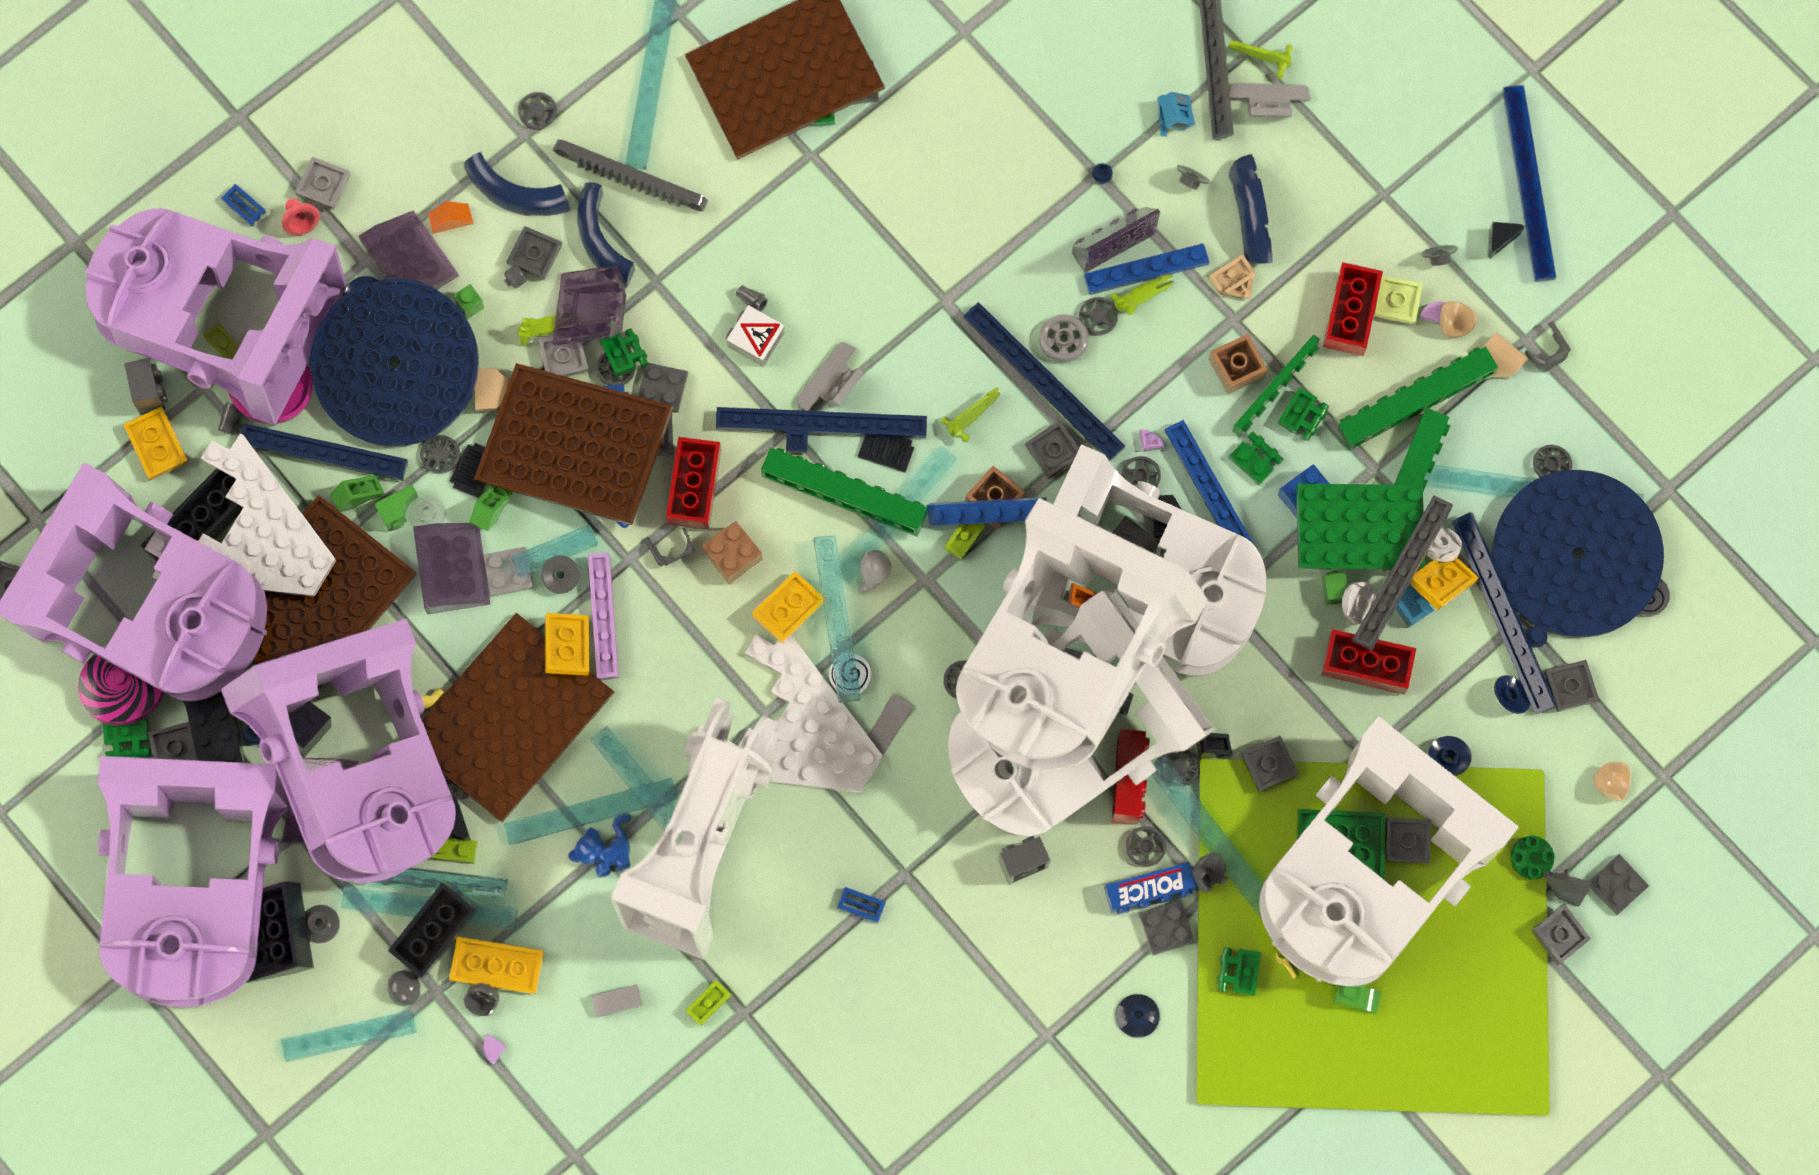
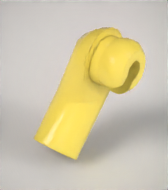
(430, 701)

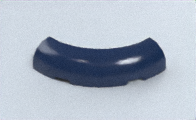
(514, 197)
(1251, 210)
(591, 236)

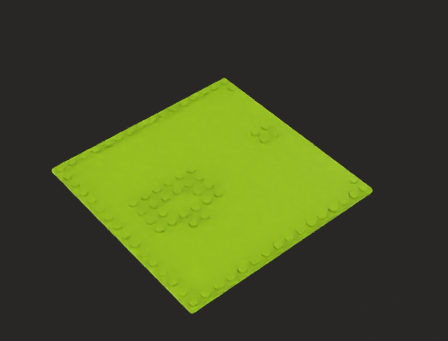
(1456, 1008)

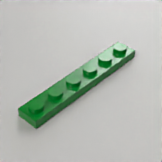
(1282, 379)

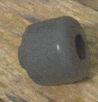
(515, 277)

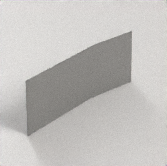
(889, 722)

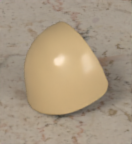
(1457, 319)
(1613, 780)

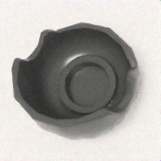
(403, 988)
(481, 999)

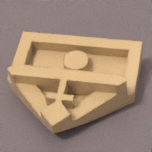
(1234, 278)
(1505, 355)
(489, 389)

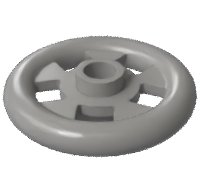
(1074, 325)

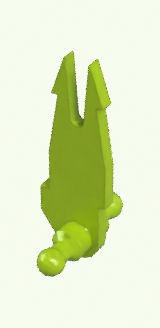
(1282, 59)
(1140, 294)
(536, 327)
(957, 427)

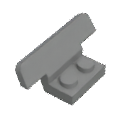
(1269, 99)
(832, 380)

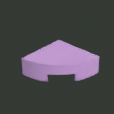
(1432, 312)
(1150, 441)
(493, 1048)

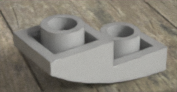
(617, 1000)

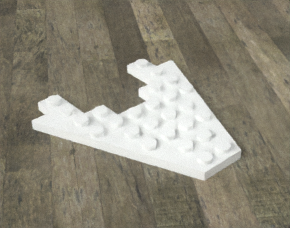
(269, 533)
(818, 735)

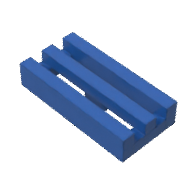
(230, 193)
(857, 912)

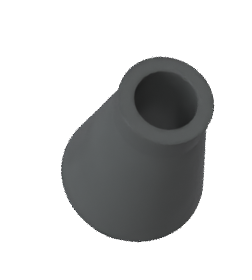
(752, 298)
(229, 417)

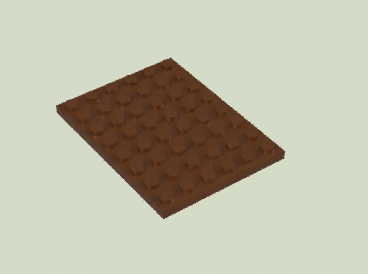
(784, 73)
(574, 443)
(350, 598)
(509, 719)

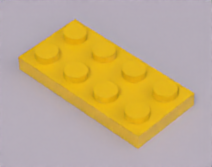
(497, 965)

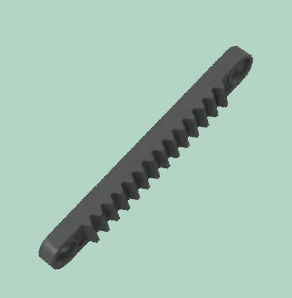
(630, 175)

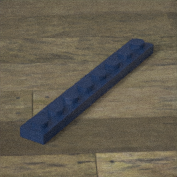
(325, 452)

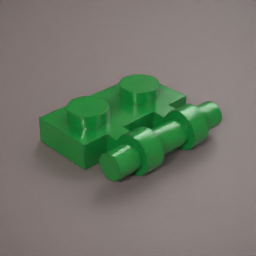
(618, 355)
(1298, 409)
(1252, 463)
(126, 734)
(1246, 971)

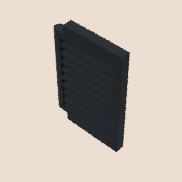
(887, 451)
(466, 469)

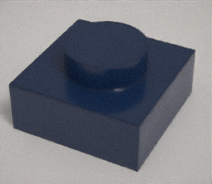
(797, 441)

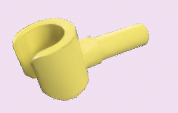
(1287, 964)

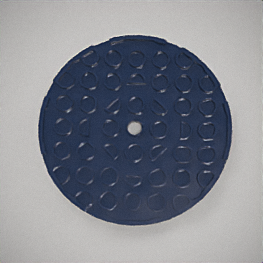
(354, 356)
(1618, 545)

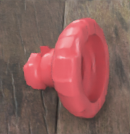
(299, 217)

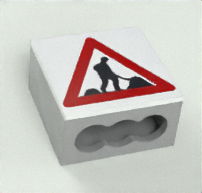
(755, 335)

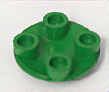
(1532, 857)

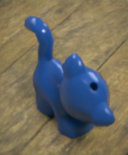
(592, 849)

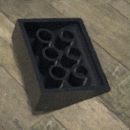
(282, 934)

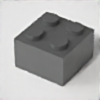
(145, 385)
(1024, 859)

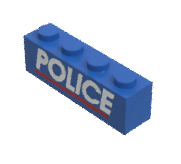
(1149, 888)

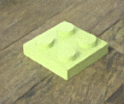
(1398, 300)

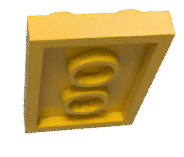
(155, 443)
(1443, 581)
(788, 607)
(567, 644)

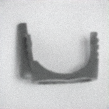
(1547, 363)
(662, 560)

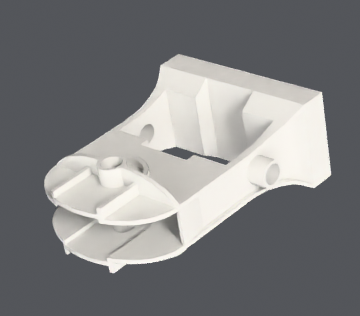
(1218, 560)
(1038, 700)
(1036, 801)
(672, 886)
(1337, 913)

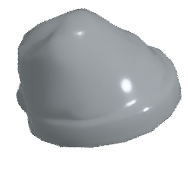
(874, 569)

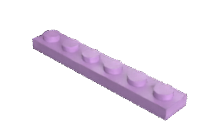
(603, 616)

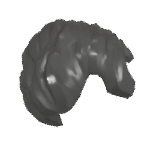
(1209, 871)

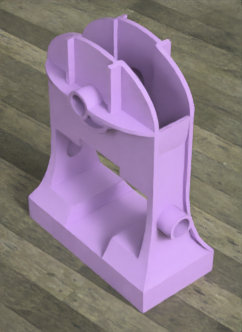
(160, 270)
(193, 626)
(372, 816)
(176, 940)

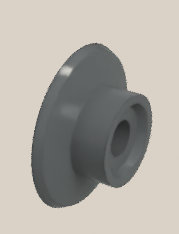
(1191, 177)
(1440, 255)
(570, 574)
(330, 925)

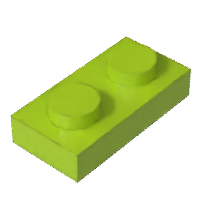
(221, 341)
(963, 539)
(457, 851)
(708, 1003)

